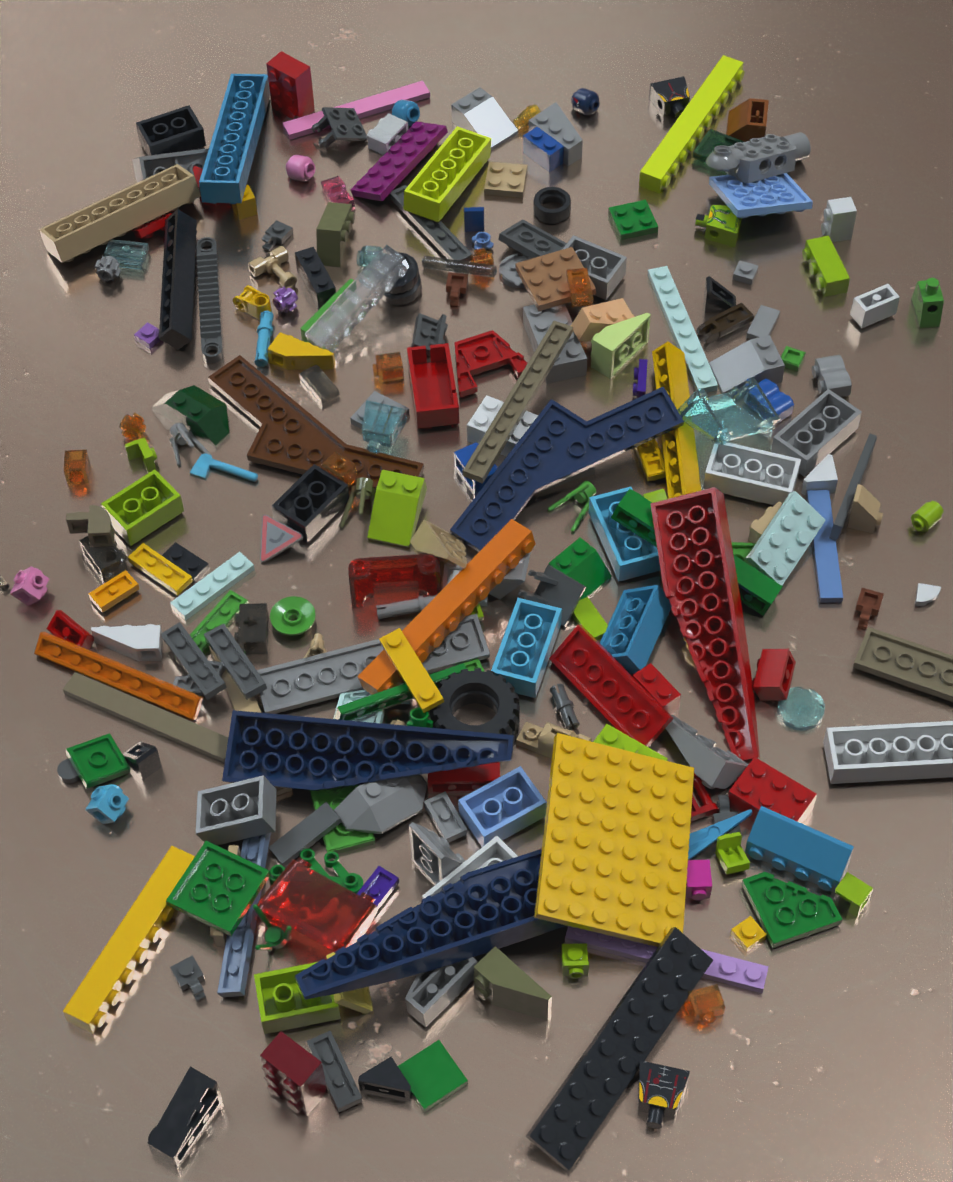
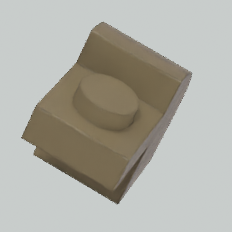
(94, 523)

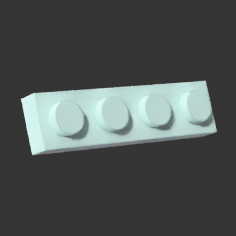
(212, 586)

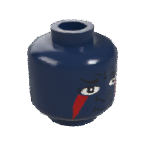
(585, 101)

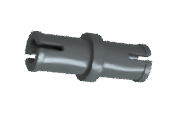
(564, 707)

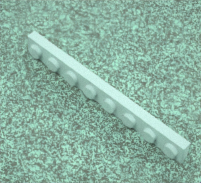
(682, 329)

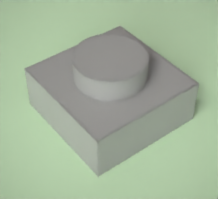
(745, 272)

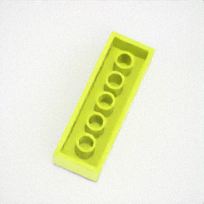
(447, 174)

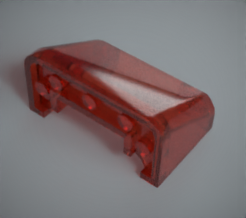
(391, 572)
(318, 906)

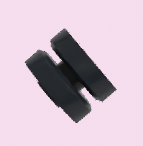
(406, 287)

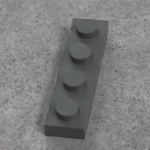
(193, 661)
(235, 661)

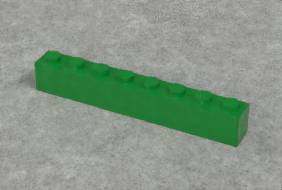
(754, 587)

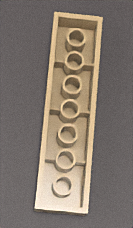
(119, 213)

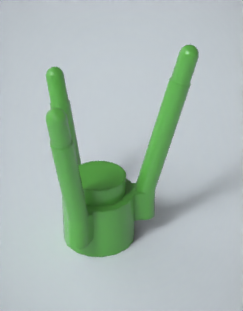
(581, 495)

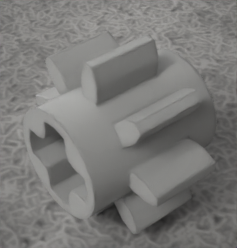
(107, 268)

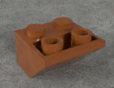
(748, 120)

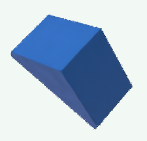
(473, 219)

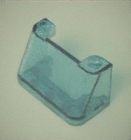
(730, 414)

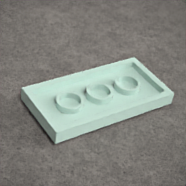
(786, 538)

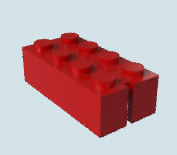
(433, 386)

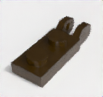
(725, 322)

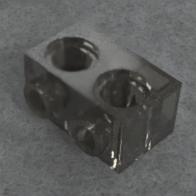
(105, 560)

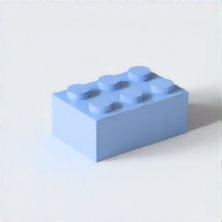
(502, 807)

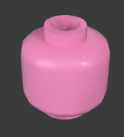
(300, 168)

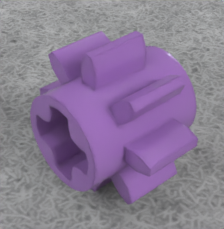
(285, 299)

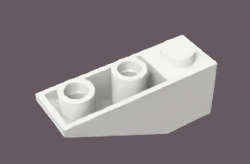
(136, 642)

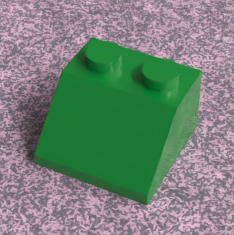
(583, 565)

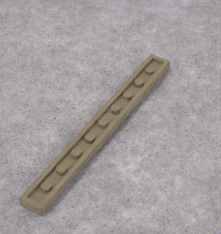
(517, 402)

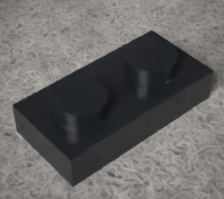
(187, 561)

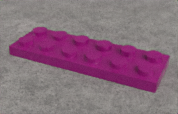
(399, 161)

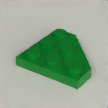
(788, 909)

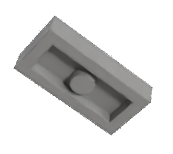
(445, 817)

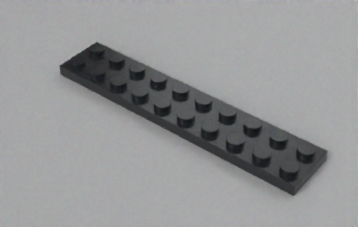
(617, 1049)

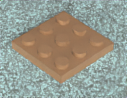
(547, 279)

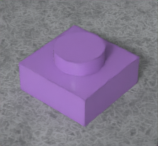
(147, 335)

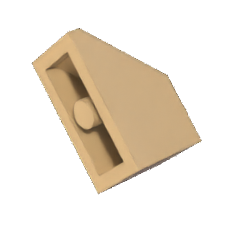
(865, 511)

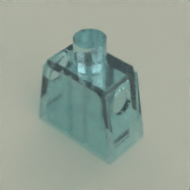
(382, 425)

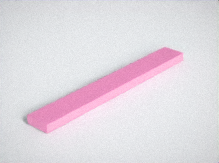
(363, 107)

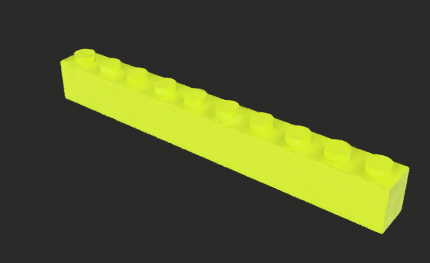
(691, 124)

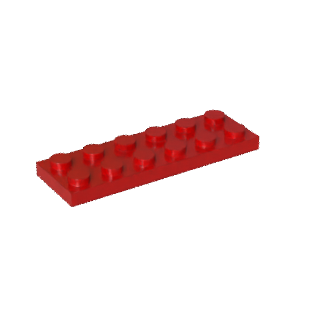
(610, 687)

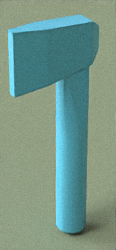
(206, 461)

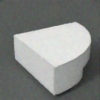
(926, 594)

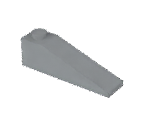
(150, 165)
(709, 762)

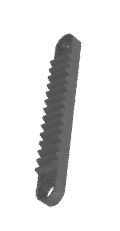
(209, 300)

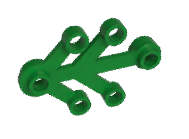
(343, 879)

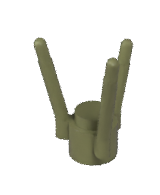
(362, 490)

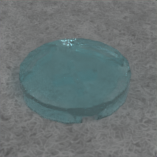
(802, 709)

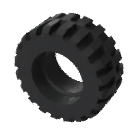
(478, 688)

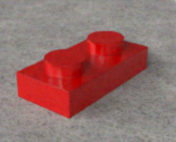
(149, 227)

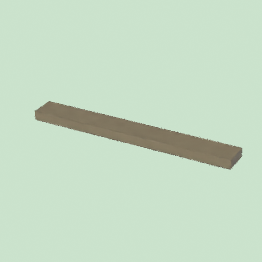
(147, 716)

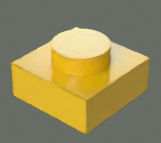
(748, 933)

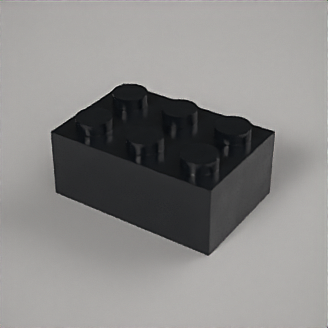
(171, 132)
(311, 502)

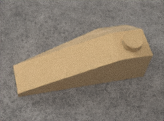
(436, 541)

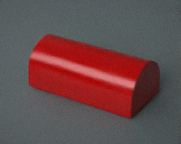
(69, 630)

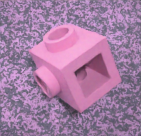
(29, 585)

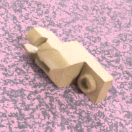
(542, 739)

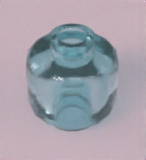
(366, 255)

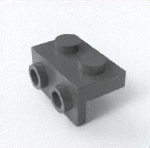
(429, 331)

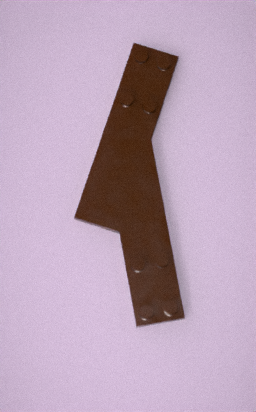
(291, 435)

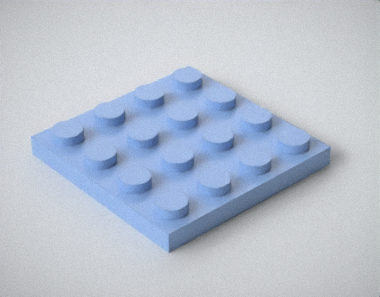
(762, 197)

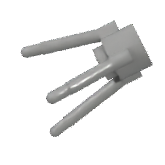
(182, 436)

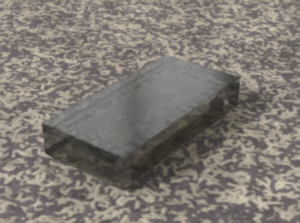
(319, 384)

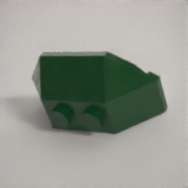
(198, 411)

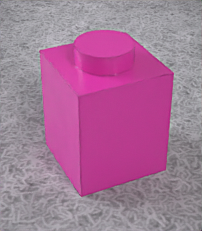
(698, 879)

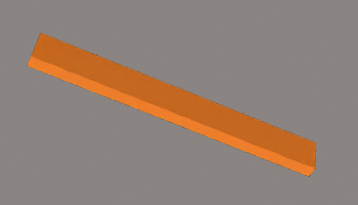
(119, 675)

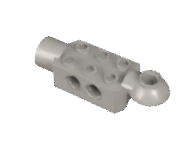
(760, 156)

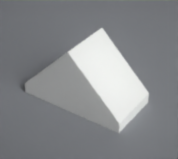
(822, 477)

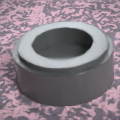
(67, 772)

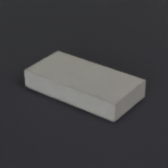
(763, 322)

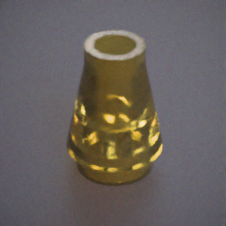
(523, 118)

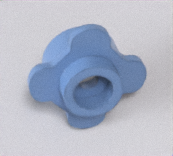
(482, 240)

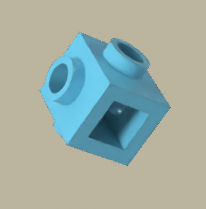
(107, 803)

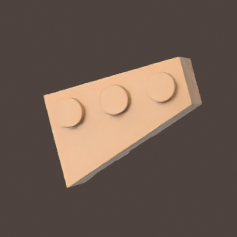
(597, 317)

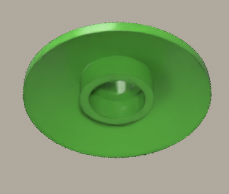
(289, 609)

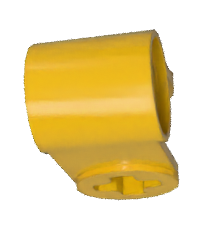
(252, 302)

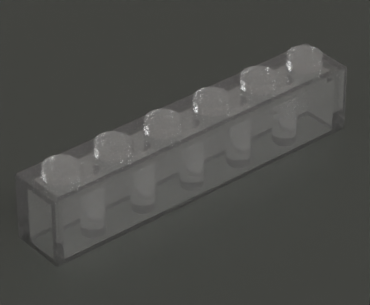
(357, 299)

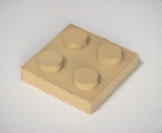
(505, 179)

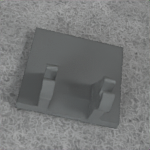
(344, 125)
(556, 590)

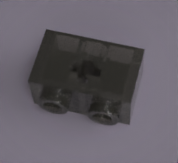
(253, 628)

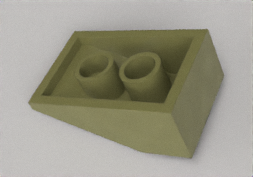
(509, 986)

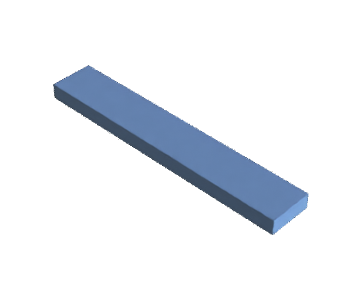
(825, 550)

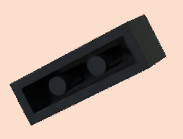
(314, 276)

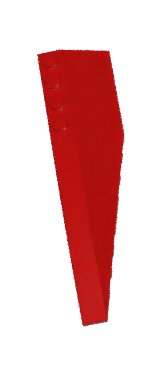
(706, 601)

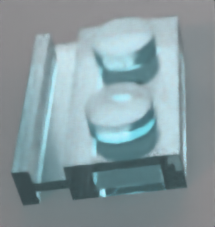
(127, 253)

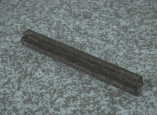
(459, 266)

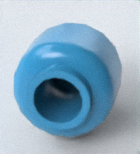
(406, 111)

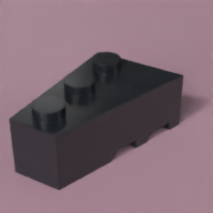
(185, 1117)

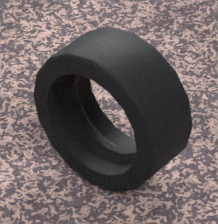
(552, 215)

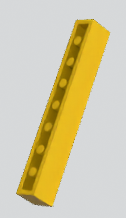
(127, 945)

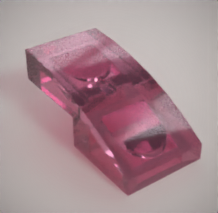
(336, 191)

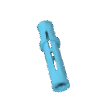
(264, 333)

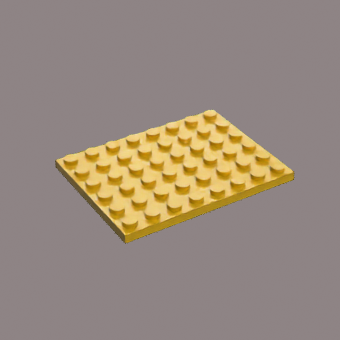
(615, 841)

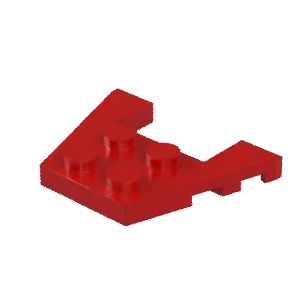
(482, 354)

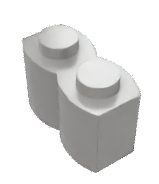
(832, 375)

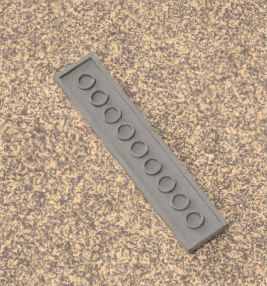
(337, 671)

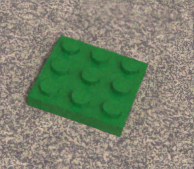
(218, 888)

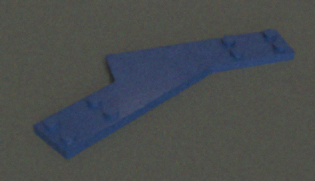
(557, 449)

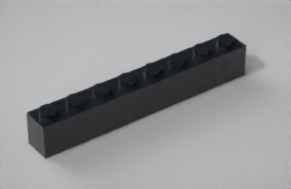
(178, 280)

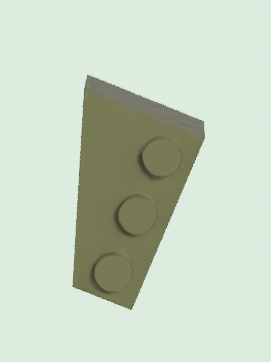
(333, 233)

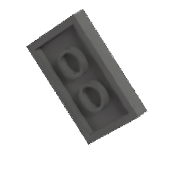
(530, 240)

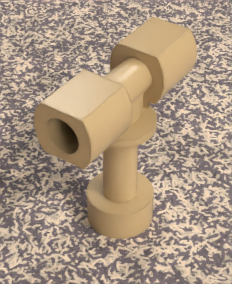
(272, 265)

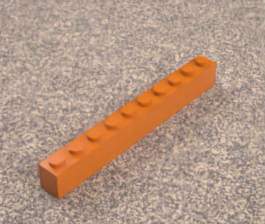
(454, 602)

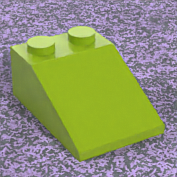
(396, 508)

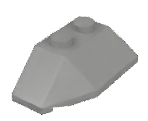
(382, 804)

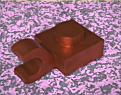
(456, 284)
(868, 603)

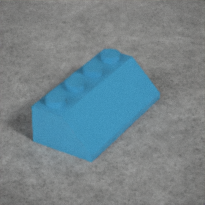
(636, 626)
(798, 849)

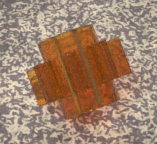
(482, 257)
(132, 426)

